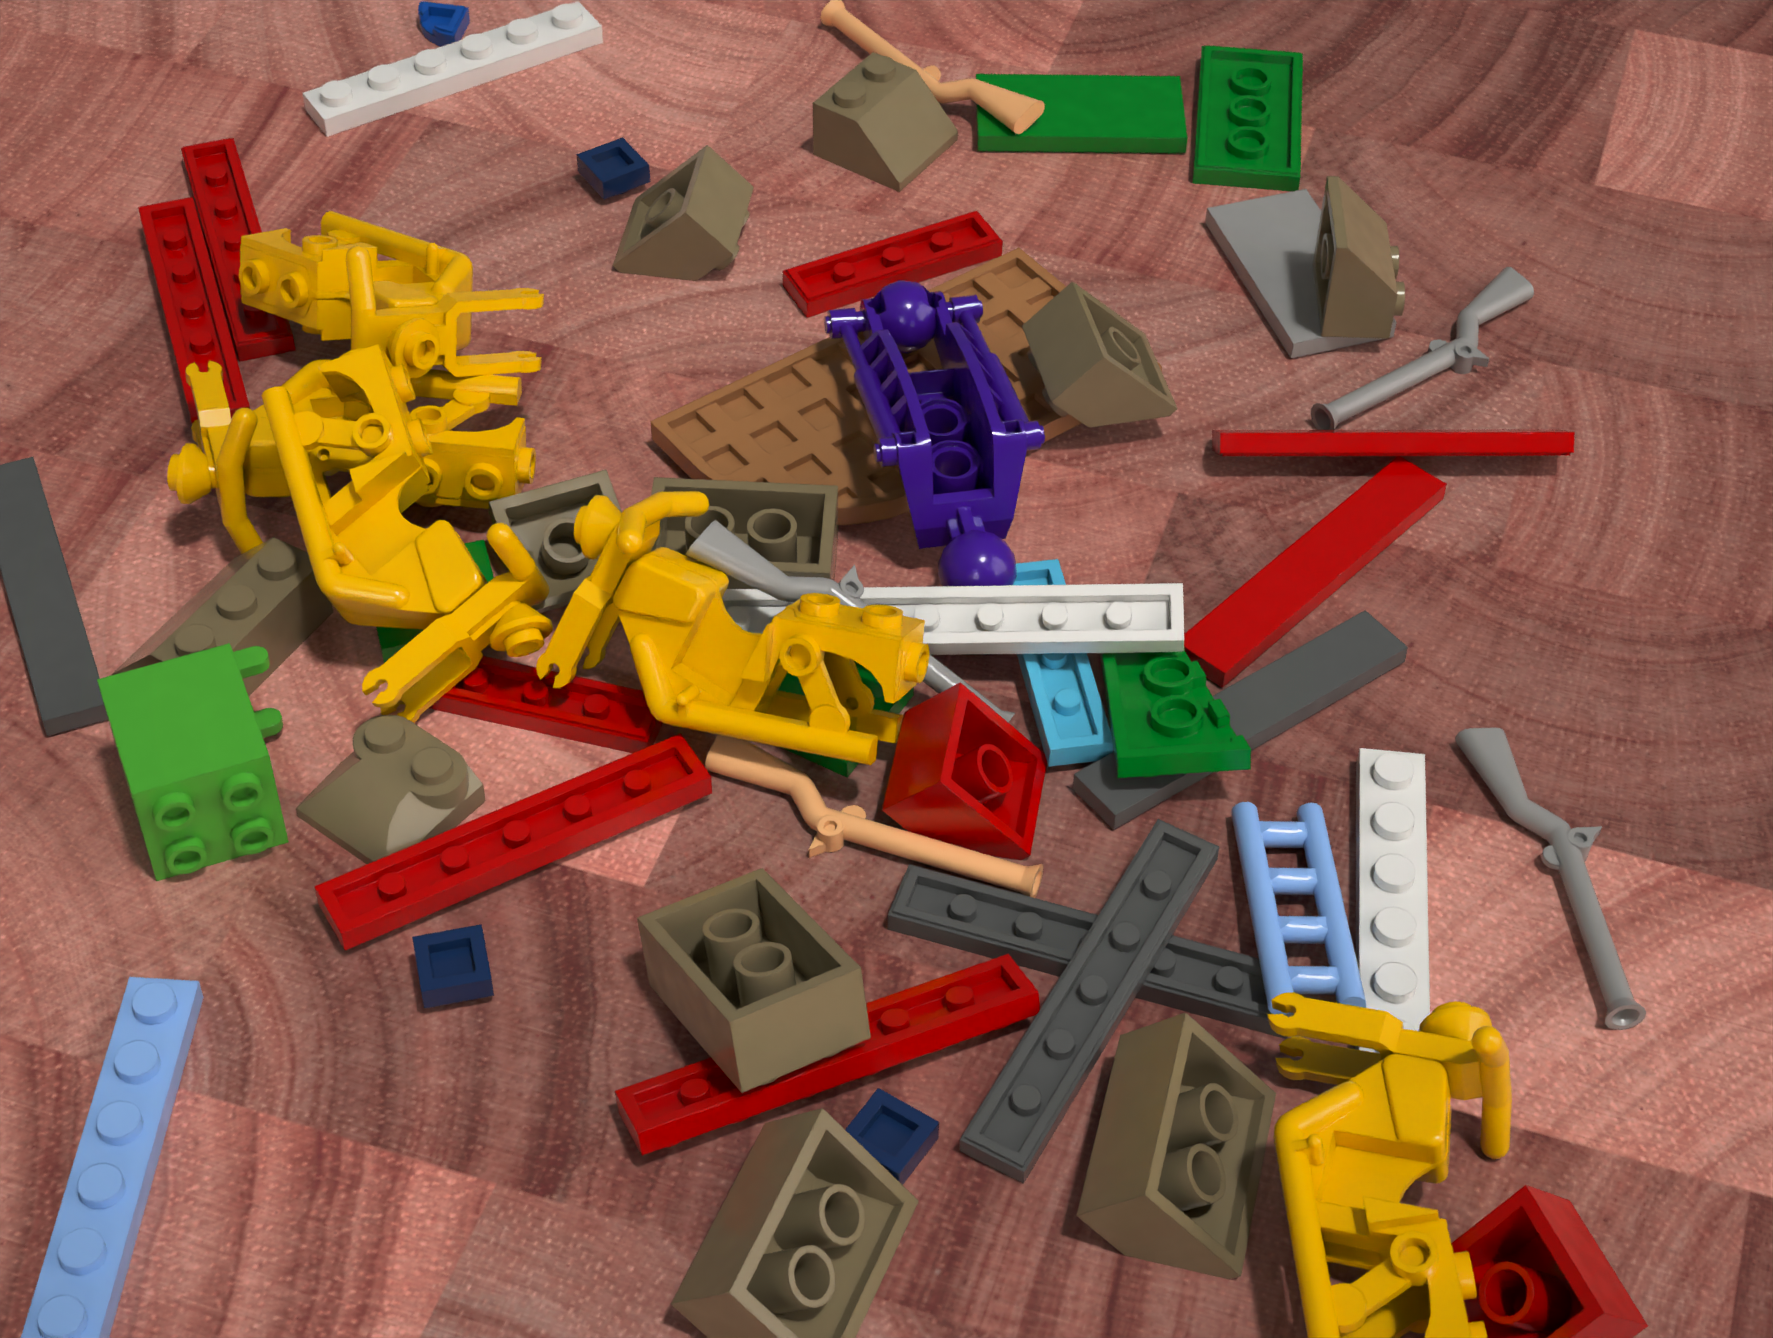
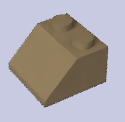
(881, 123)
(686, 221)
(1354, 267)
(1095, 362)

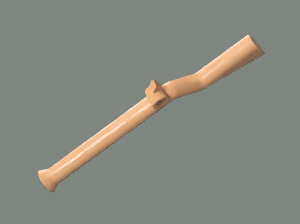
(1008, 107)
(754, 765)

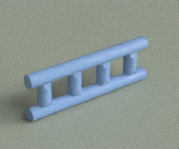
(1274, 931)

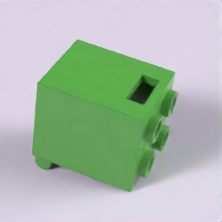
(197, 757)

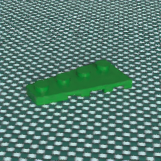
(1167, 717)

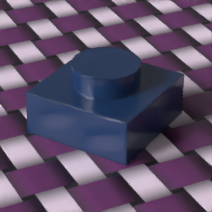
(613, 168)
(453, 966)
(894, 1133)

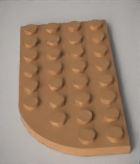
(807, 417)

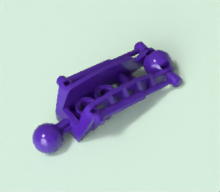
(947, 429)

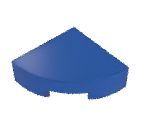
(443, 22)

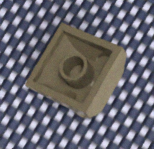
(545, 526)
(392, 790)

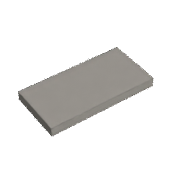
(1273, 254)

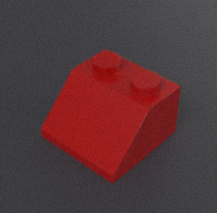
(966, 776)
(1544, 1274)

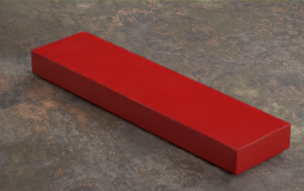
(906, 257)
(578, 711)

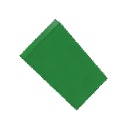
(1091, 114)
(1249, 118)

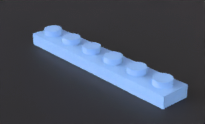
(115, 1161)

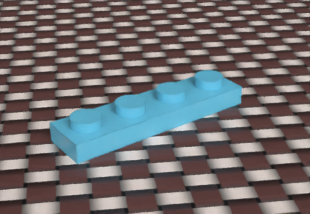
(1063, 690)

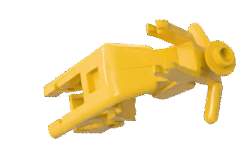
(407, 305)
(243, 458)
(380, 564)
(708, 670)
(1365, 1144)

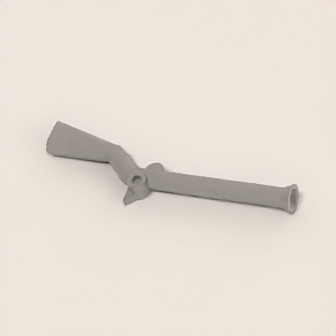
(1500, 295)
(731, 555)
(1567, 852)

